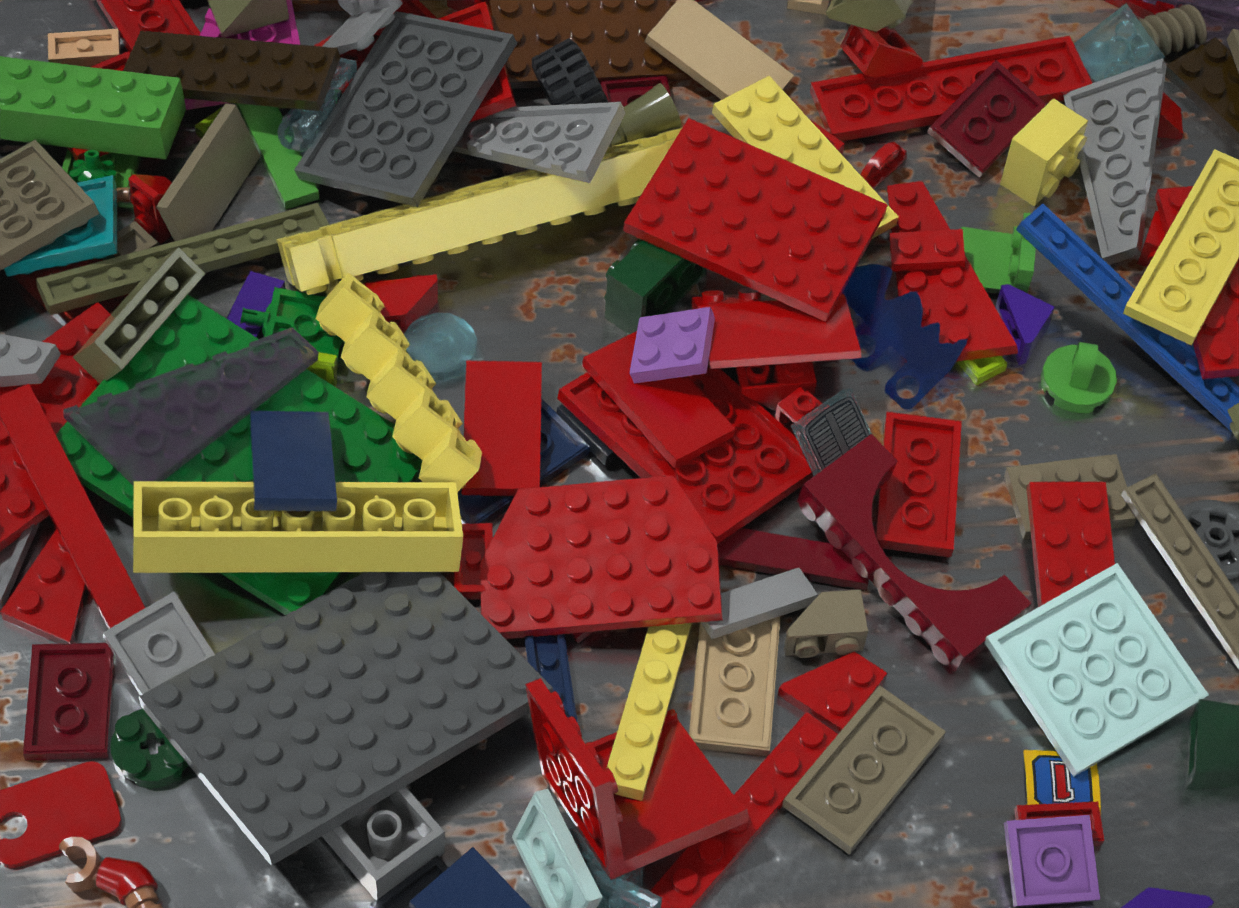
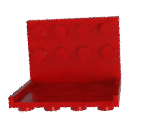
(680, 803)

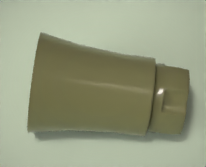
(647, 116)

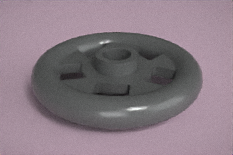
(1199, 513)

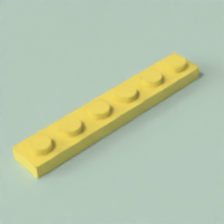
(647, 708)

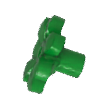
(91, 168)

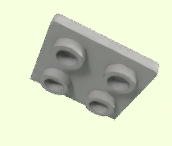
(364, 21)

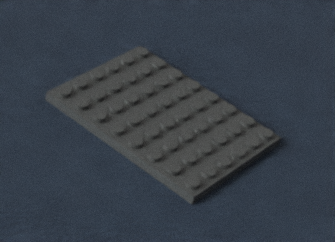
(341, 704)

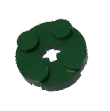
(136, 763)

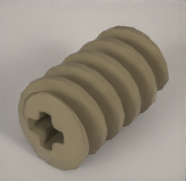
(1176, 28)

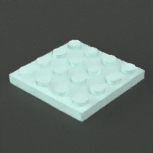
(1095, 669)

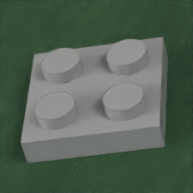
(157, 643)

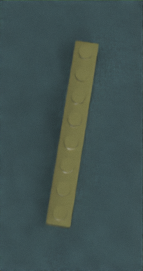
(208, 251)

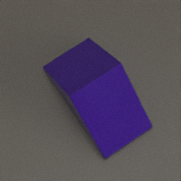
(1025, 319)

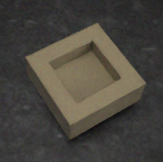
(133, 239)

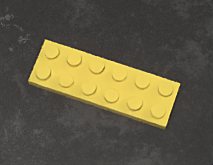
(774, 123)
(1193, 256)

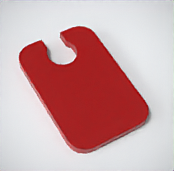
(56, 808)

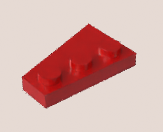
(48, 595)

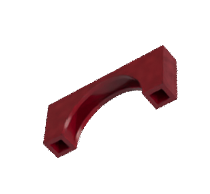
(946, 619)

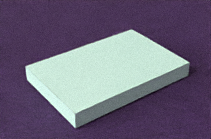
(554, 856)

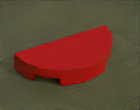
(883, 163)

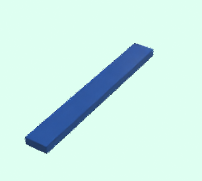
(1111, 295)

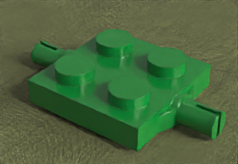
(296, 311)

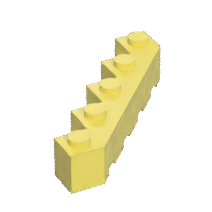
(398, 384)

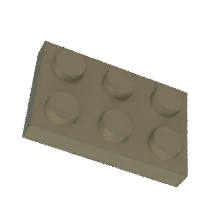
(1088, 469)

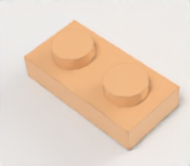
(83, 47)

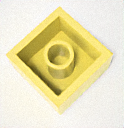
(1044, 152)

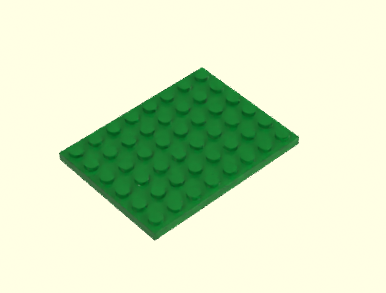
(359, 437)

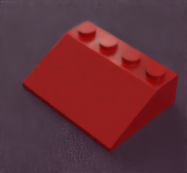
(764, 331)

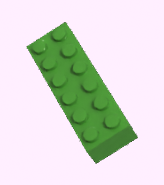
(89, 107)

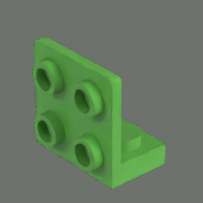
(1000, 258)

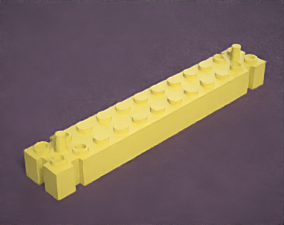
(465, 216)

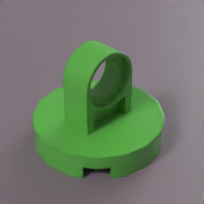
(1078, 377)

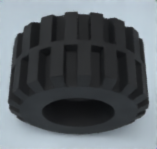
(567, 75)

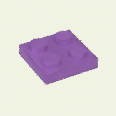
(672, 345)
(1051, 861)

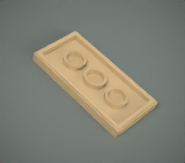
(712, 51)
(735, 689)

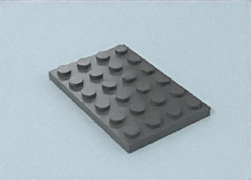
(406, 108)

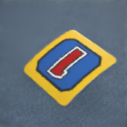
(1052, 782)

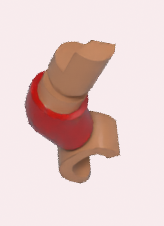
(122, 878)

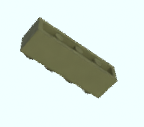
(139, 316)

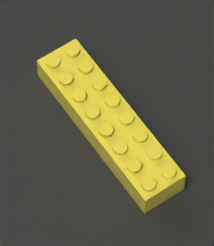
(372, 530)

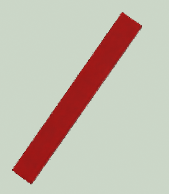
(69, 506)

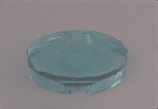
(441, 344)

